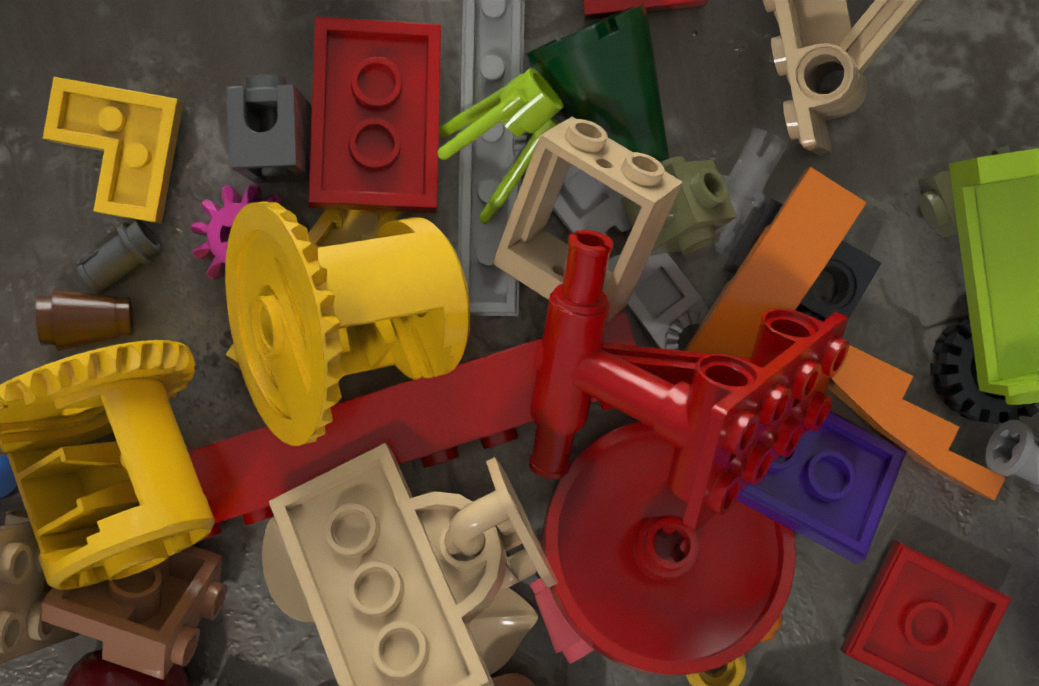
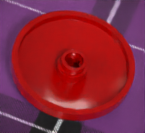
(646, 582)

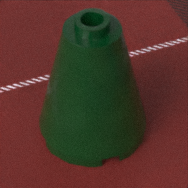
(609, 79)

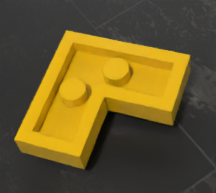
(133, 131)

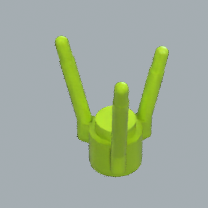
(521, 106)

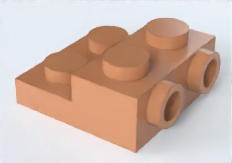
(148, 616)

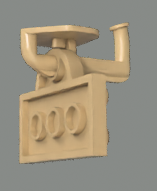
(402, 572)

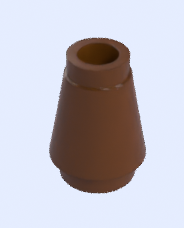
(81, 318)

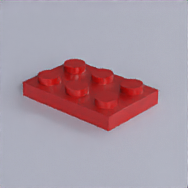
(375, 115)

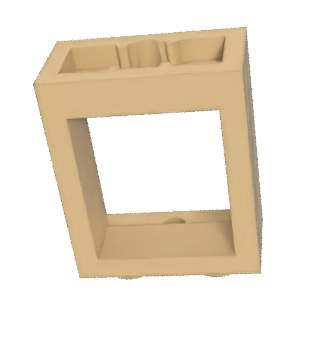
(536, 255)

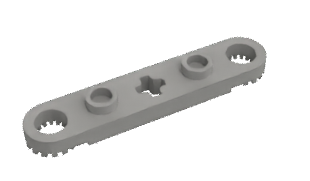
(663, 295)

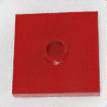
(924, 621)

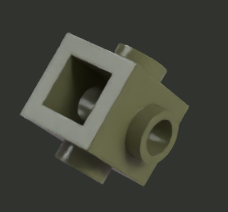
(697, 211)

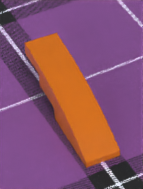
(779, 264)
(876, 396)

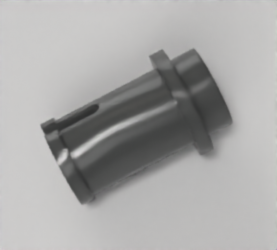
(119, 256)

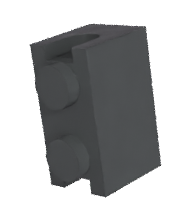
(269, 130)

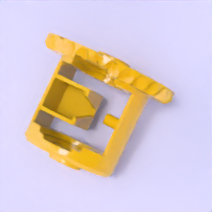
(337, 310)
(86, 493)

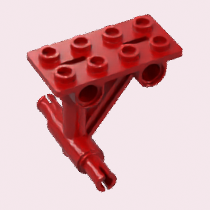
(716, 409)

